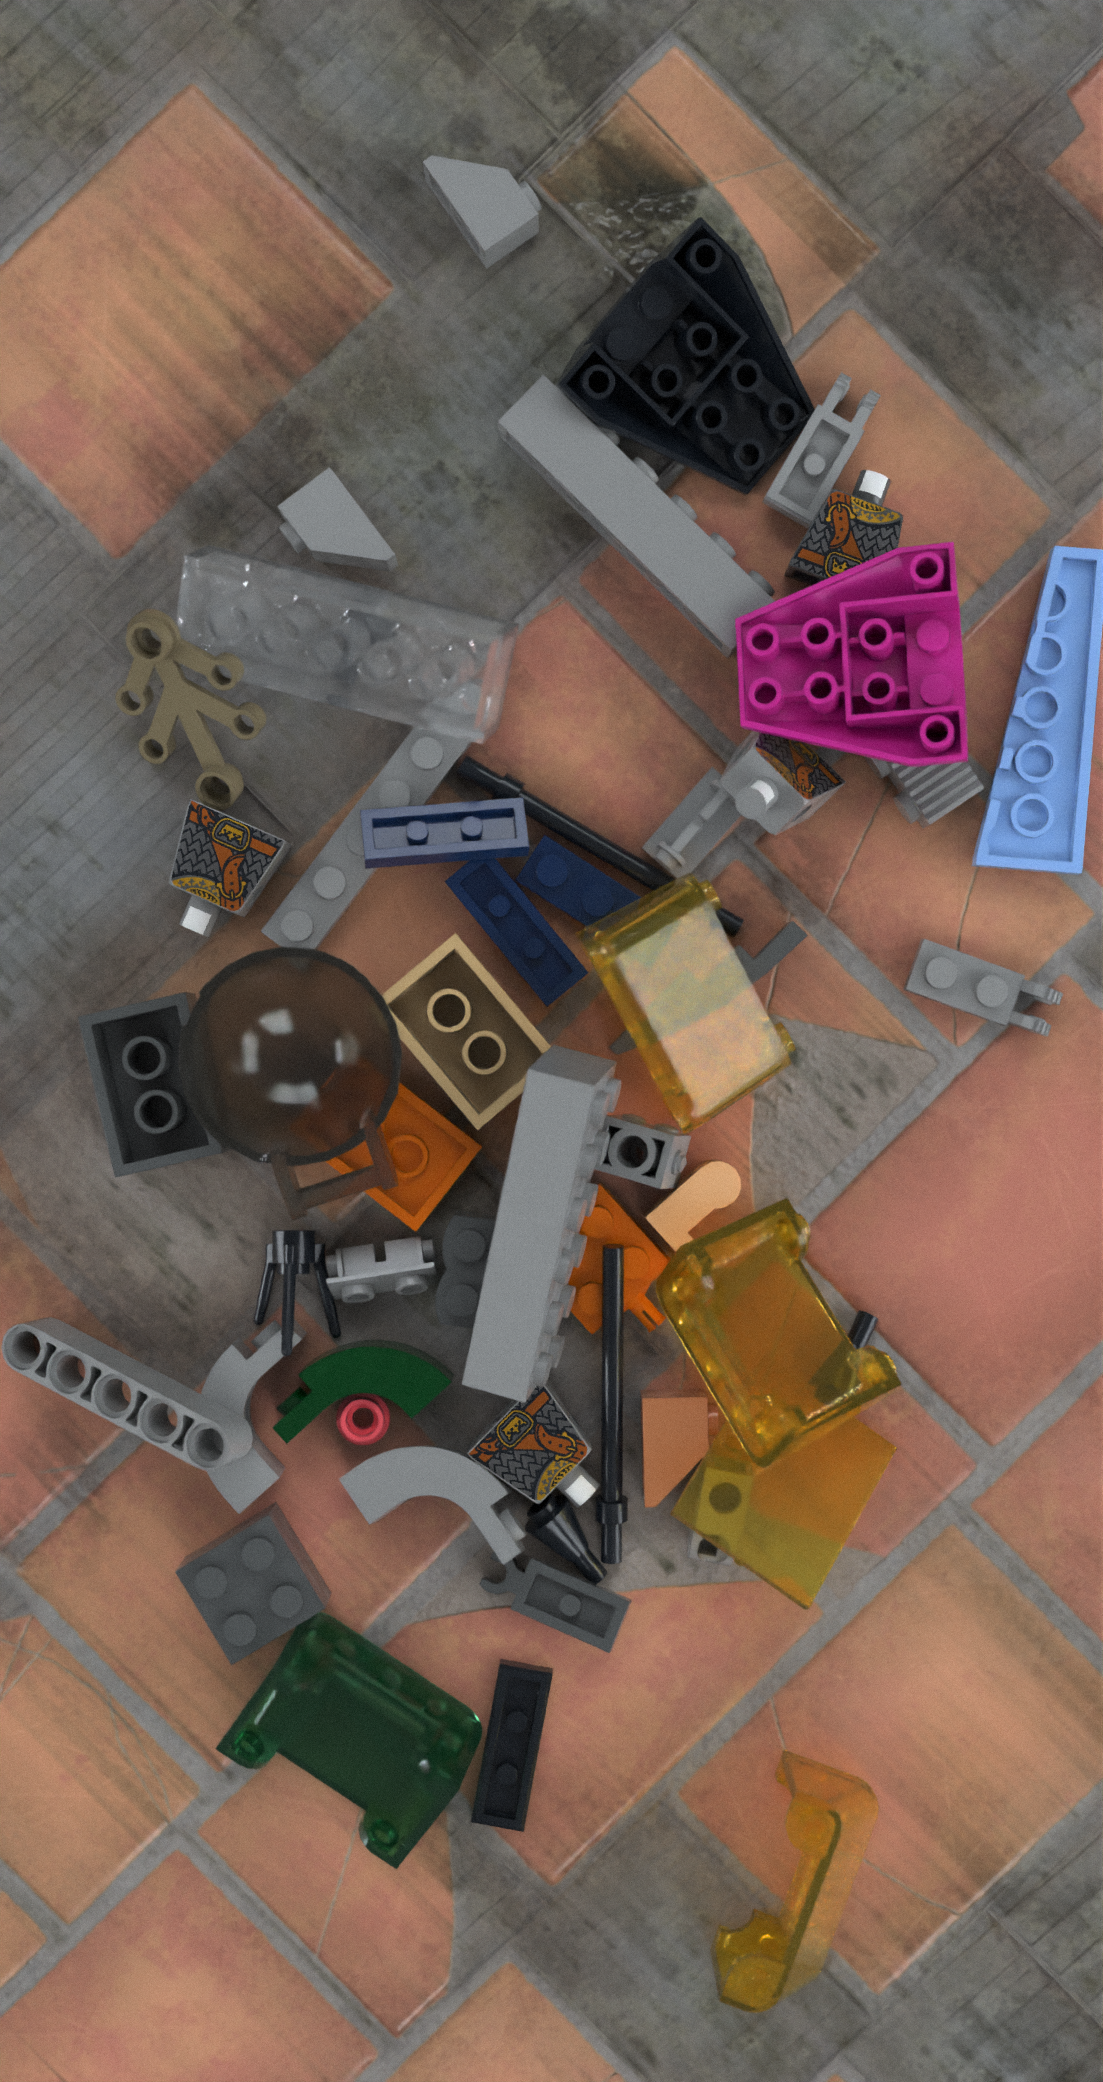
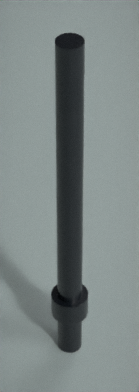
(578, 833)
(611, 1504)

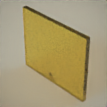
(789, 1516)

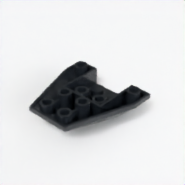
(693, 365)

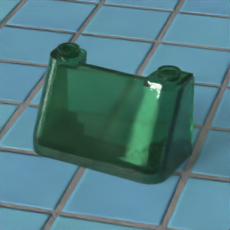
(360, 1729)

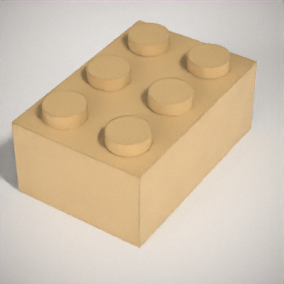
(465, 1030)

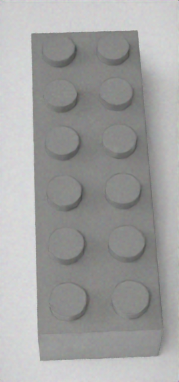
(540, 1222)

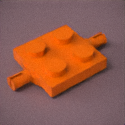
(642, 1263)

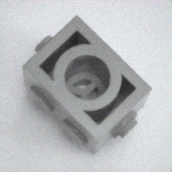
(661, 1145)

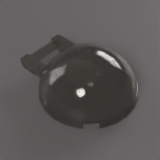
(294, 1067)

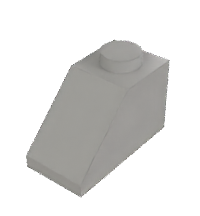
(484, 205)
(333, 526)

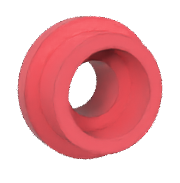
(363, 1434)

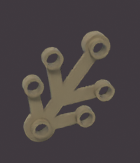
(187, 701)

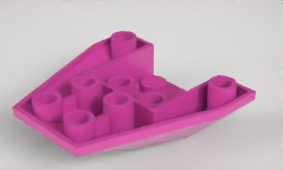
(863, 661)

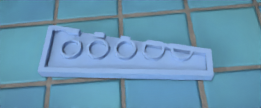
(1045, 756)

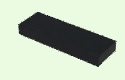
(512, 1745)

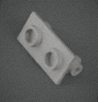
(693, 826)
(363, 1277)

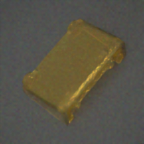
(686, 1000)
(769, 1335)
(832, 1826)

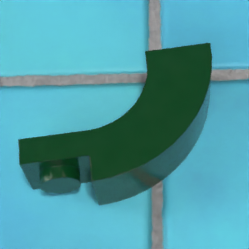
(366, 1366)

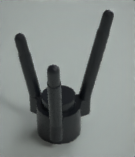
(291, 1255)

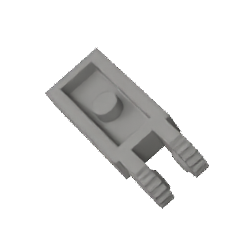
(819, 456)
(976, 987)

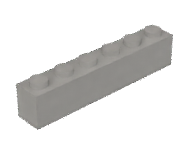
(634, 513)

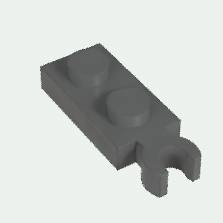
(563, 1601)

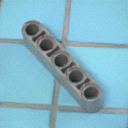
(150, 1392)

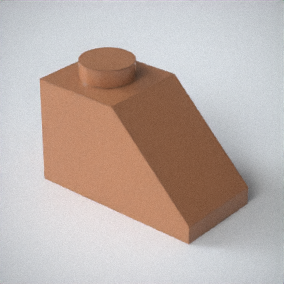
(673, 1437)

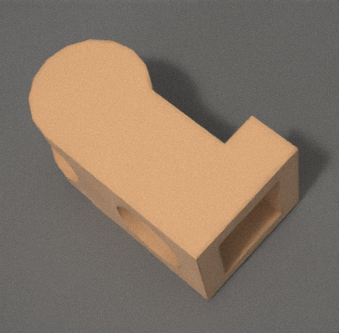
(705, 1188)

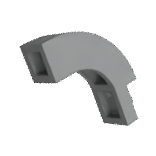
(232, 1385)
(414, 1471)

